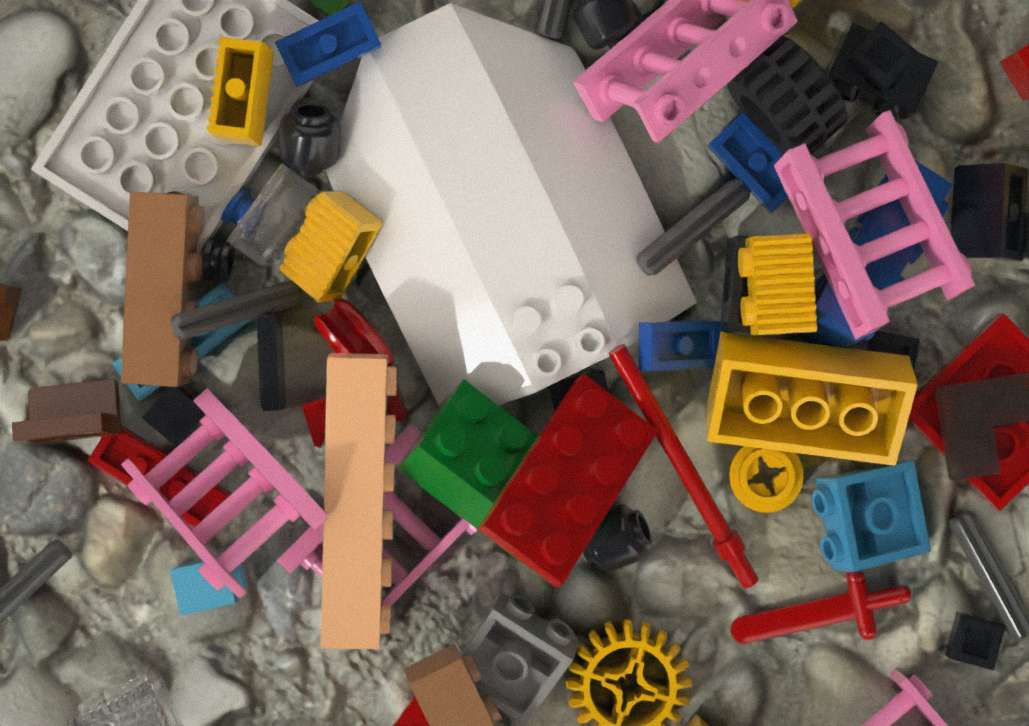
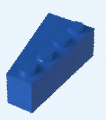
(884, 272)

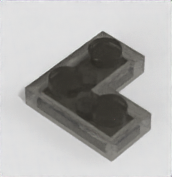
(968, 417)

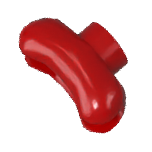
(350, 331)

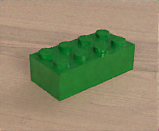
(468, 453)

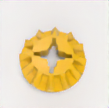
(756, 496)

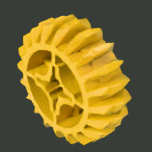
(609, 675)

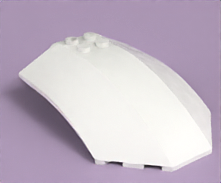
(498, 206)

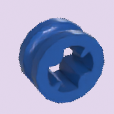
(237, 206)

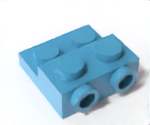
(871, 516)

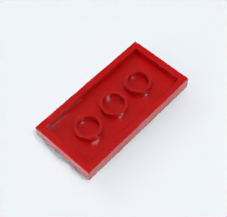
(568, 480)

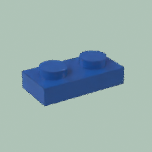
(328, 44)
(751, 159)
(678, 344)

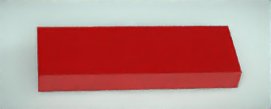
(116, 449)

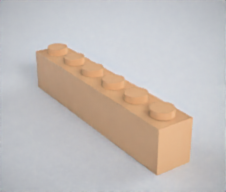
(355, 500)

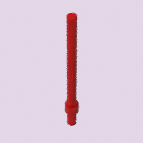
(726, 540)

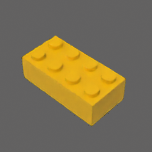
(809, 398)

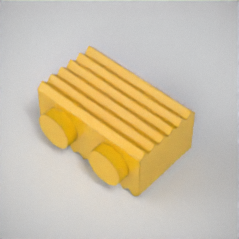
(240, 91)
(330, 245)
(778, 284)

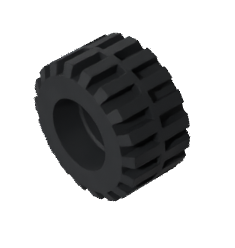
(789, 97)

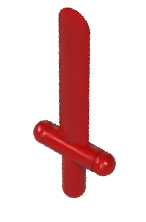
(826, 611)

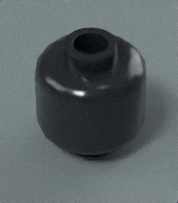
(606, 21)
(309, 139)
(619, 539)

